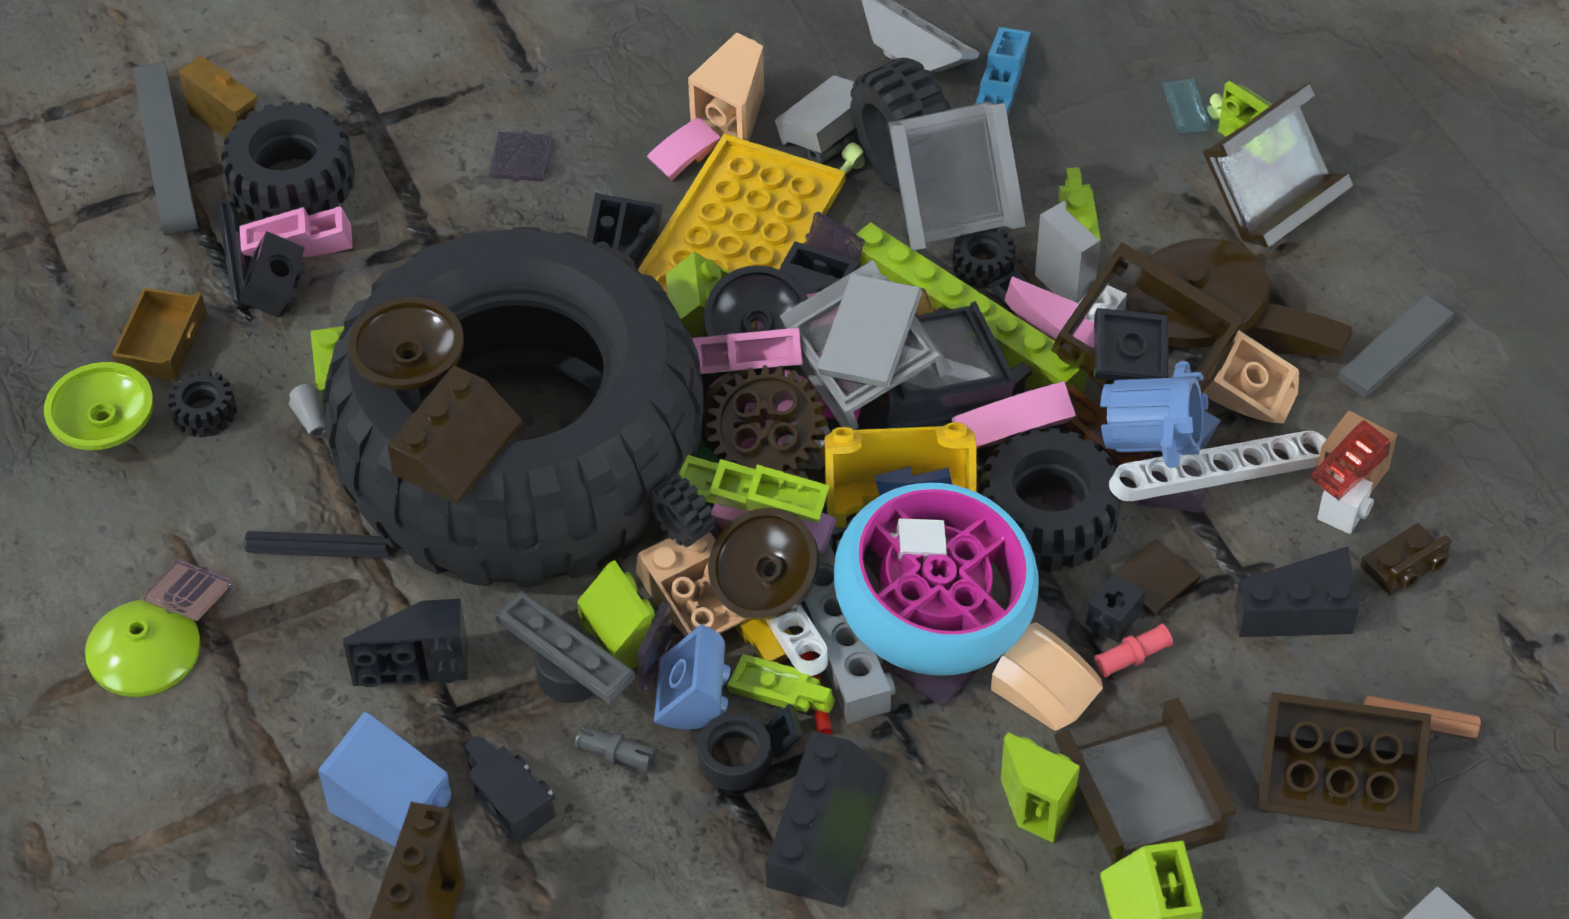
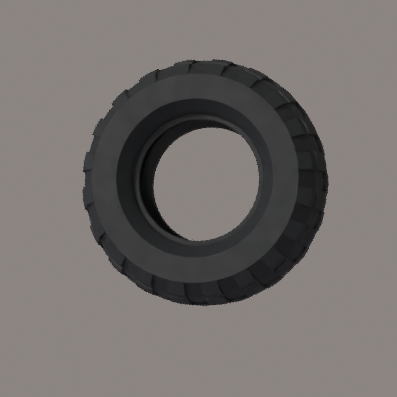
(549, 499)

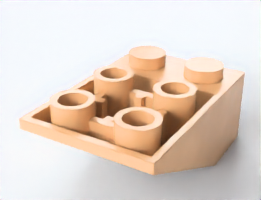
(682, 579)

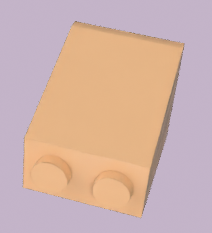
(729, 88)

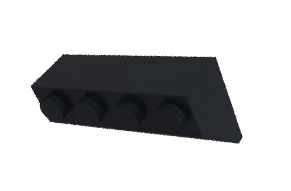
(825, 821)

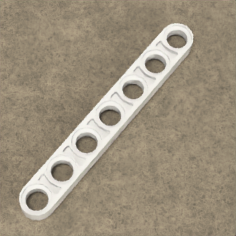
(1209, 474)
(799, 644)

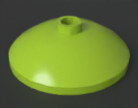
(98, 406)
(143, 661)

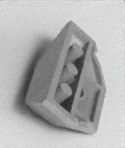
(912, 37)

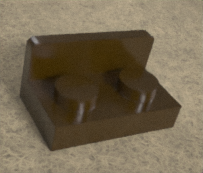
(1406, 559)

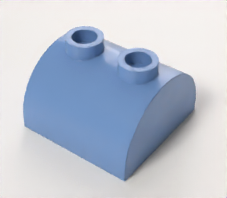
(692, 681)

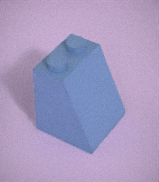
(376, 778)

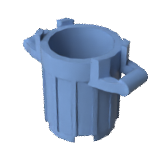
(1156, 414)

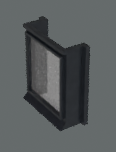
(977, 377)

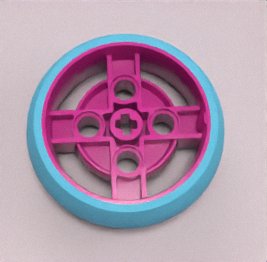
(934, 630)

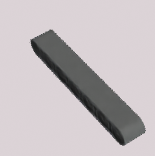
(165, 148)

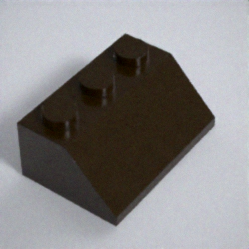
(453, 436)

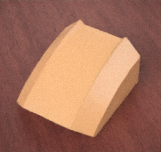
(1252, 380)
(1046, 678)

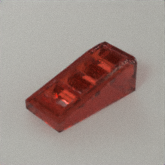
(1367, 443)

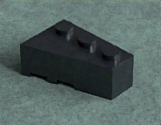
(623, 224)
(1300, 598)

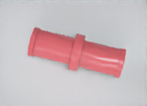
(1133, 650)

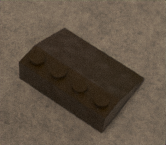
(1343, 762)

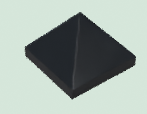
(784, 731)

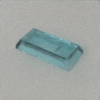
(1186, 106)

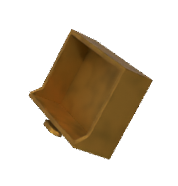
(215, 96)
(160, 332)

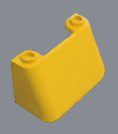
(858, 455)

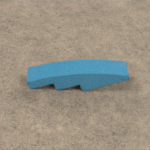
(1004, 67)

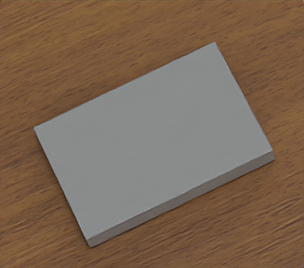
(869, 330)

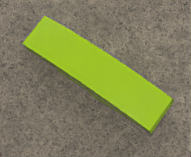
(756, 488)

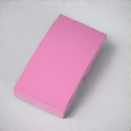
(684, 146)

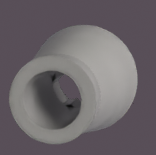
(309, 407)

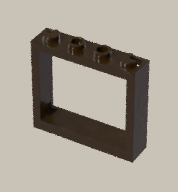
(1161, 286)
(419, 867)

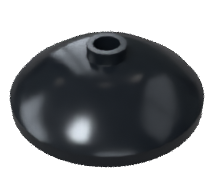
(751, 296)

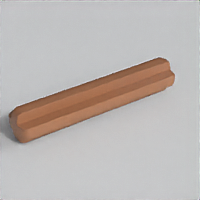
(1441, 719)

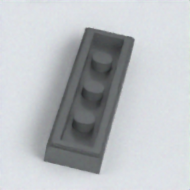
(1395, 346)
(565, 646)

